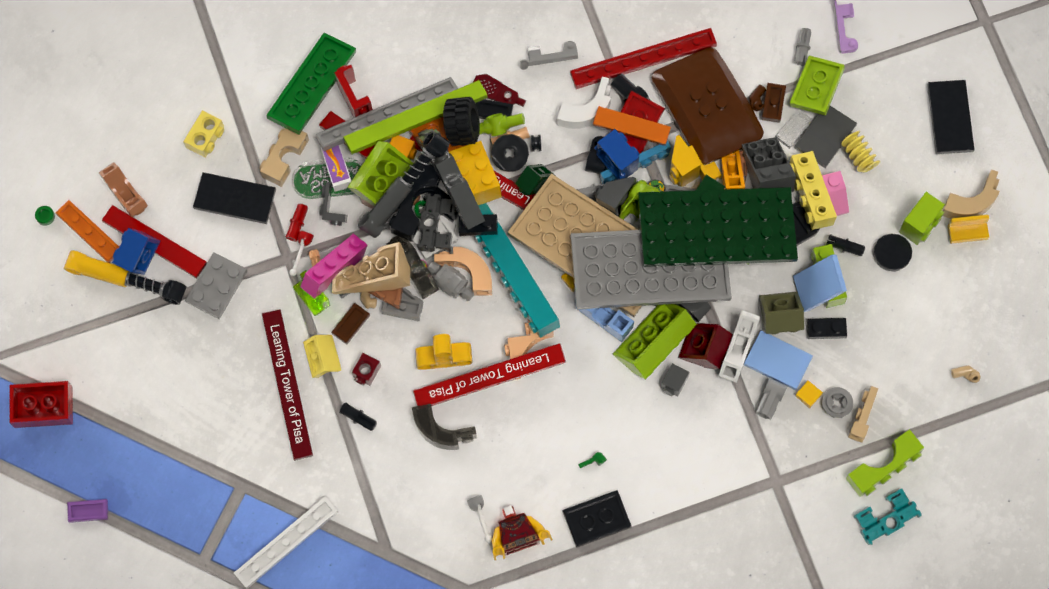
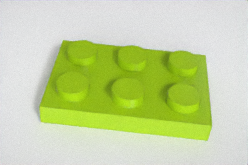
(817, 85)

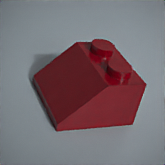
(706, 345)

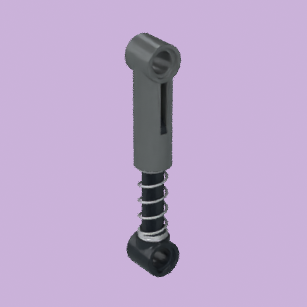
(374, 221)

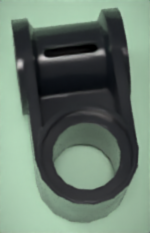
(593, 163)

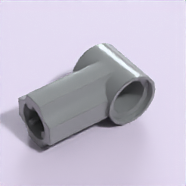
(772, 395)

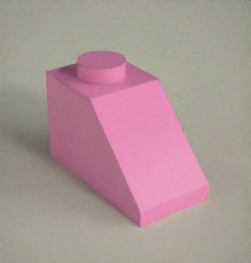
(837, 192)

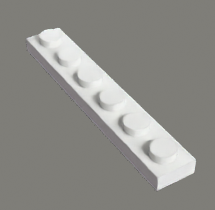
(285, 542)

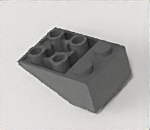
(768, 164)

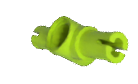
(499, 124)

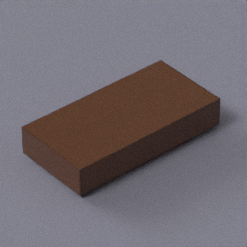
(350, 323)

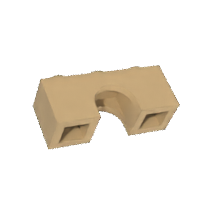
(273, 168)

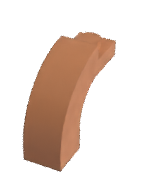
(123, 190)

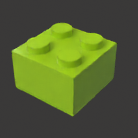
(922, 219)

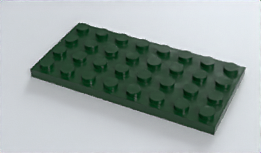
(717, 227)

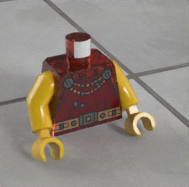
(517, 533)

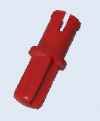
(297, 222)

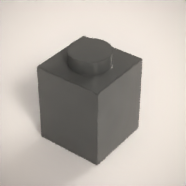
(674, 380)

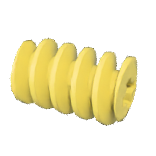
(859, 152)

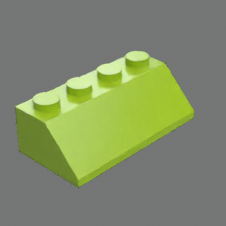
(655, 339)

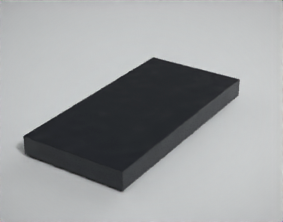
(950, 117)
(234, 198)

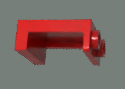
(344, 77)

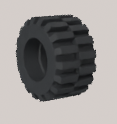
(461, 121)

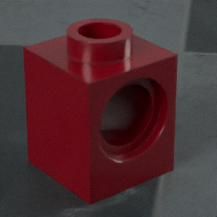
(366, 361)

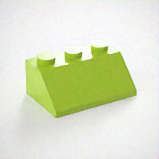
(379, 172)

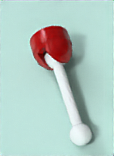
(304, 239)

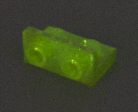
(315, 305)

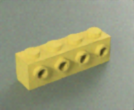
(812, 191)

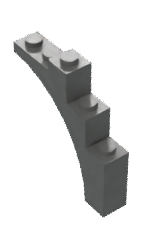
(455, 185)

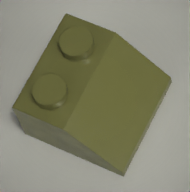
(782, 312)

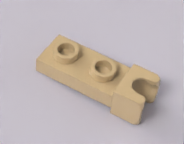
(859, 429)

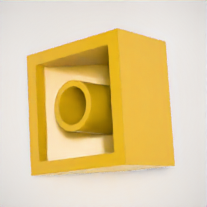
(684, 164)

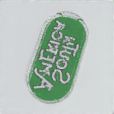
(313, 175)

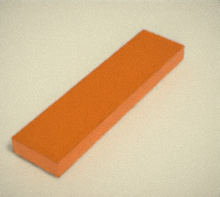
(632, 125)
(87, 230)

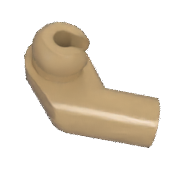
(367, 301)
(966, 372)

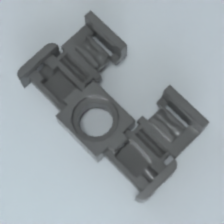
(430, 236)

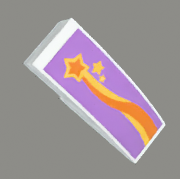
(337, 168)

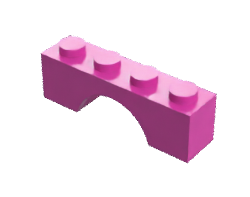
(321, 275)

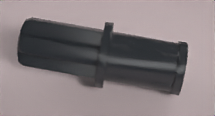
(846, 245)
(358, 416)

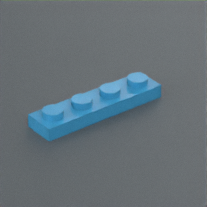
(645, 159)

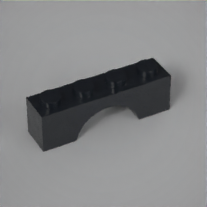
(405, 222)

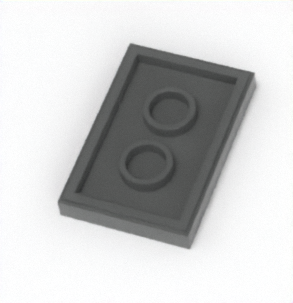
(826, 135)

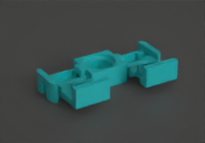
(901, 508)

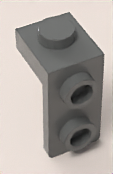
(336, 219)

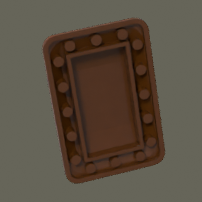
(707, 105)

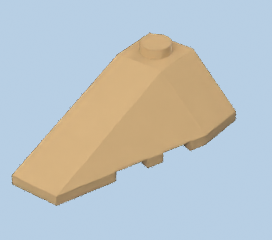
(379, 272)

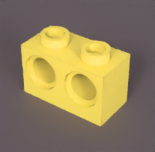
(199, 132)

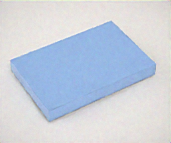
(820, 283)
(778, 360)

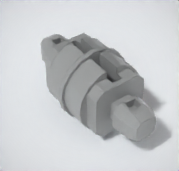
(450, 281)

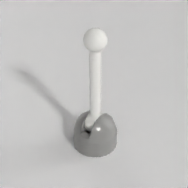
(476, 504)

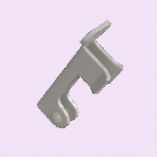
(535, 57)

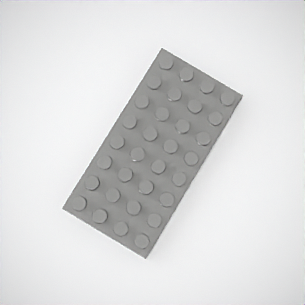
(612, 274)

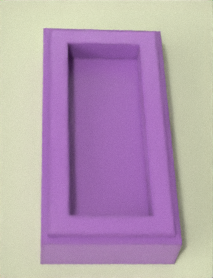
(87, 510)

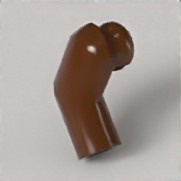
(755, 100)

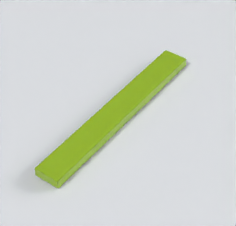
(409, 119)

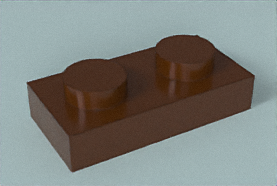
(773, 102)

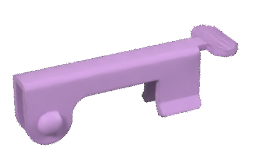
(843, 11)

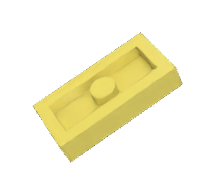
(321, 355)

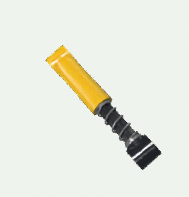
(81, 264)

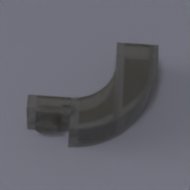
(437, 435)

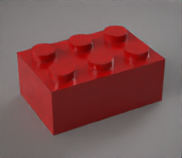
(41, 404)

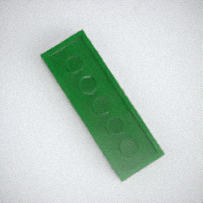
(310, 83)

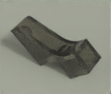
(419, 274)

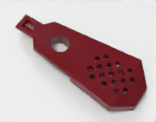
(499, 90)

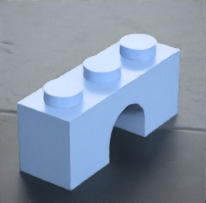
(613, 322)

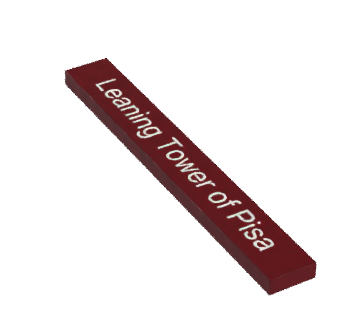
(287, 385)

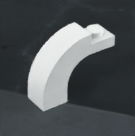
(583, 115)
(739, 346)

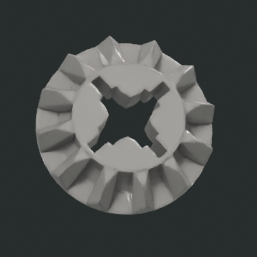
(837, 393)

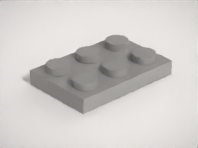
(216, 285)

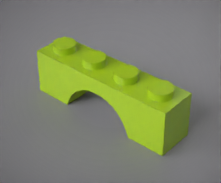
(865, 478)

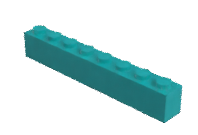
(518, 279)

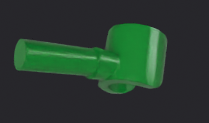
(599, 458)

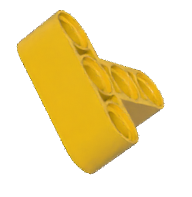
(443, 354)

